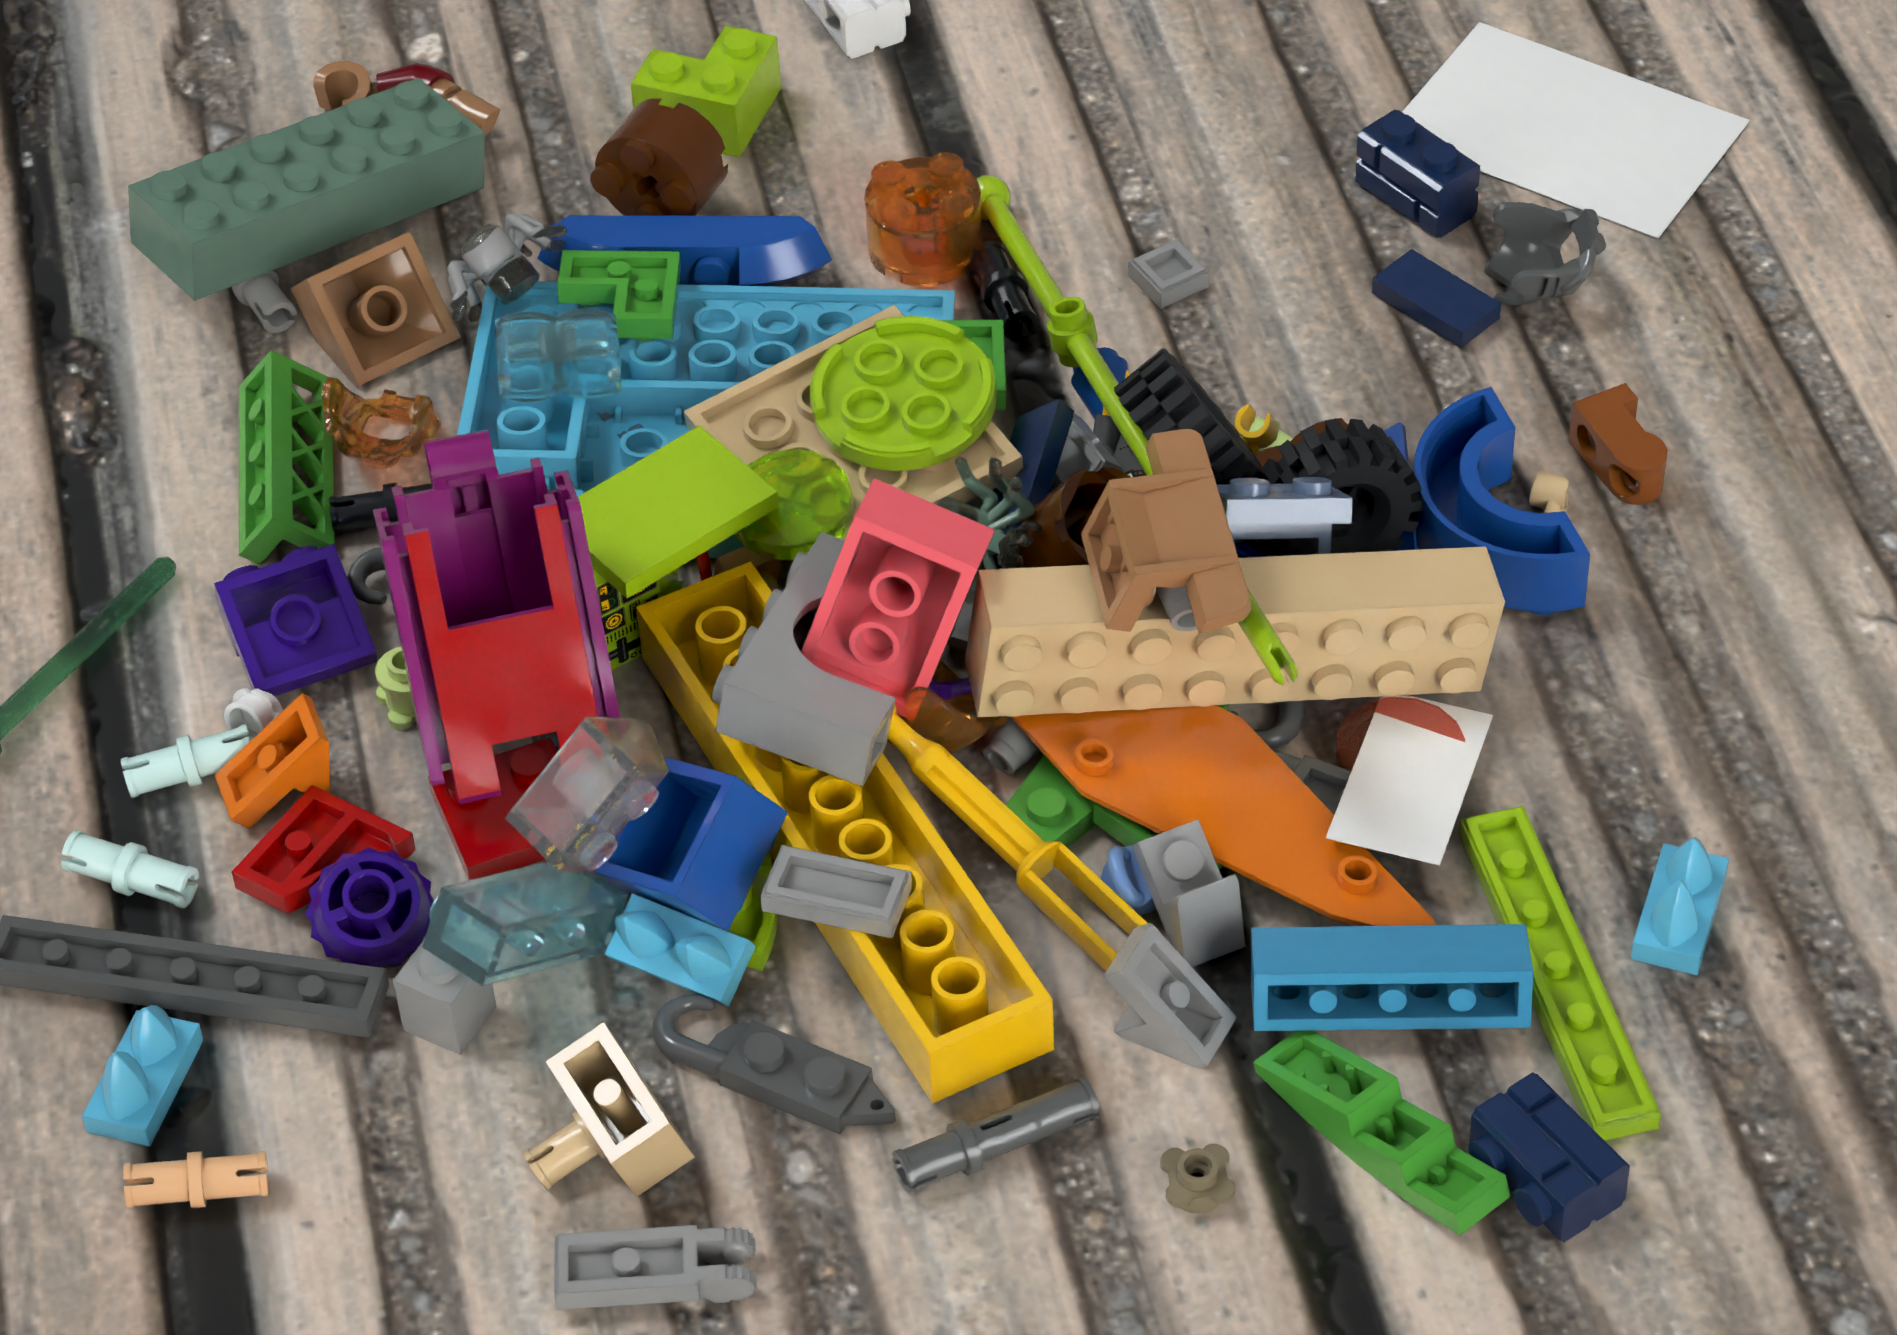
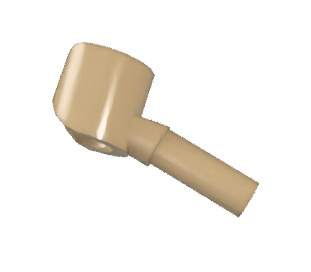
(1549, 492)

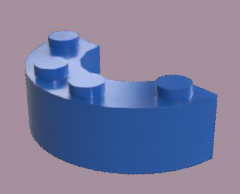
(1457, 462)

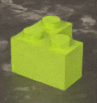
(727, 87)

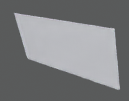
(1409, 785)

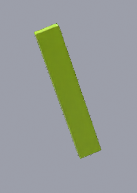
(1566, 985)

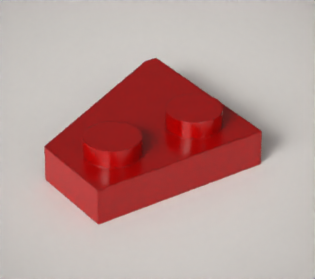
(308, 839)

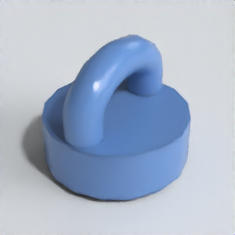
(1126, 879)

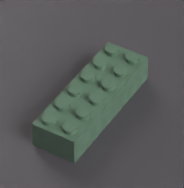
(305, 188)

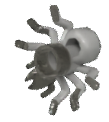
(499, 262)

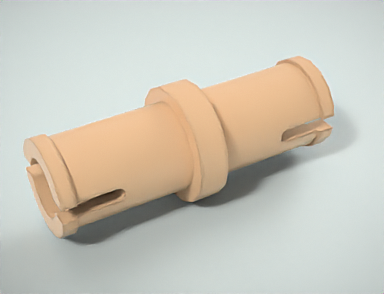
(196, 1179)

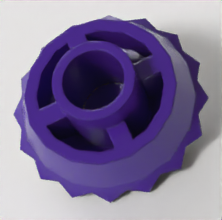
(370, 908)

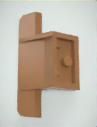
(1166, 535)

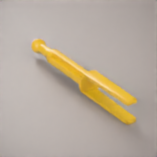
(1014, 842)

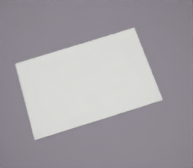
(1574, 128)

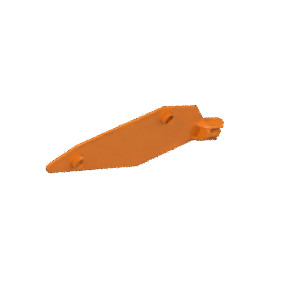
(1253, 809)

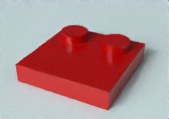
(479, 828)

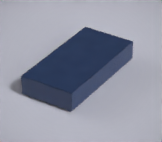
(1436, 298)

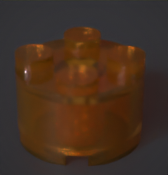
(923, 218)

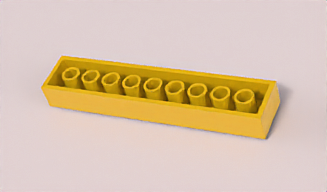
(951, 976)

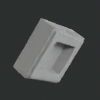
(1168, 274)

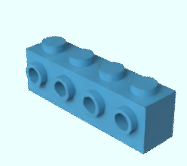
(1391, 977)

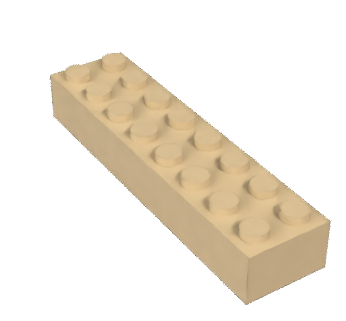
(1345, 618)

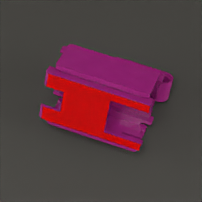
(493, 610)

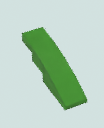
(1382, 1133)

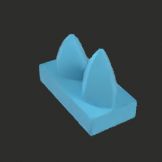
(1680, 907)
(680, 949)
(142, 1077)

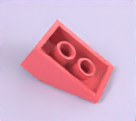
(895, 592)

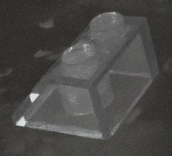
(591, 792)

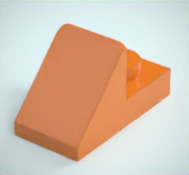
(281, 757)

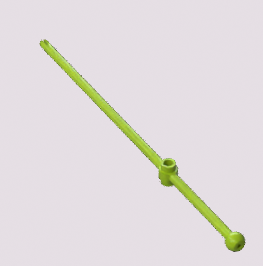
(1074, 340)

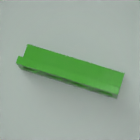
(268, 451)

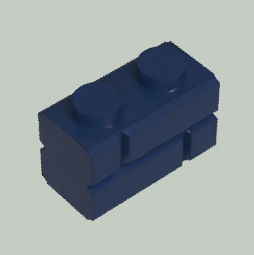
(1417, 173)
(1550, 1157)

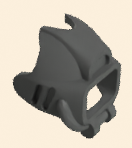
(1530, 251)

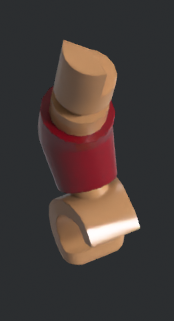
(347, 81)

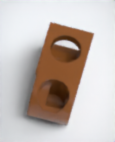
(1617, 446)

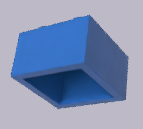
(696, 844)

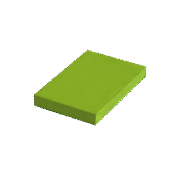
(670, 510)

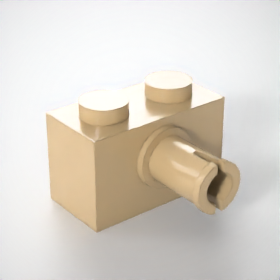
(612, 1118)

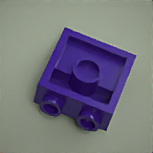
(294, 620)

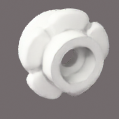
(252, 708)

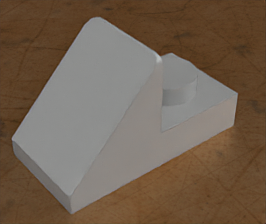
(1191, 897)
(1167, 1000)

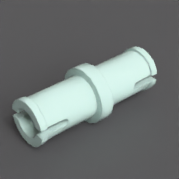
(183, 762)
(129, 869)

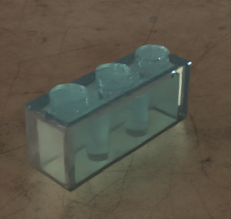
(522, 921)

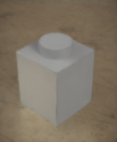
(441, 1001)

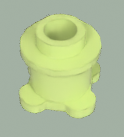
(394, 689)

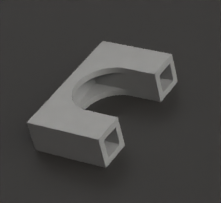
(787, 702)

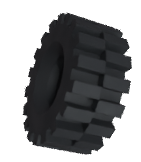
(1167, 398)
(1359, 457)

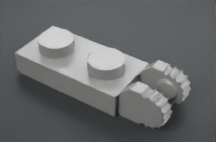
(652, 1266)

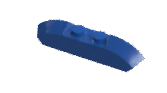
(710, 247)

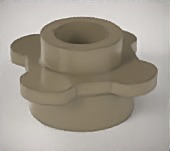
(1197, 1193)

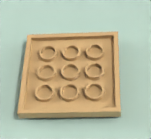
(776, 415)

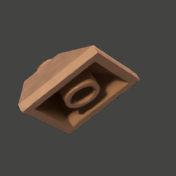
(376, 310)

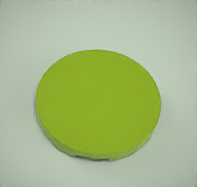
(903, 394)

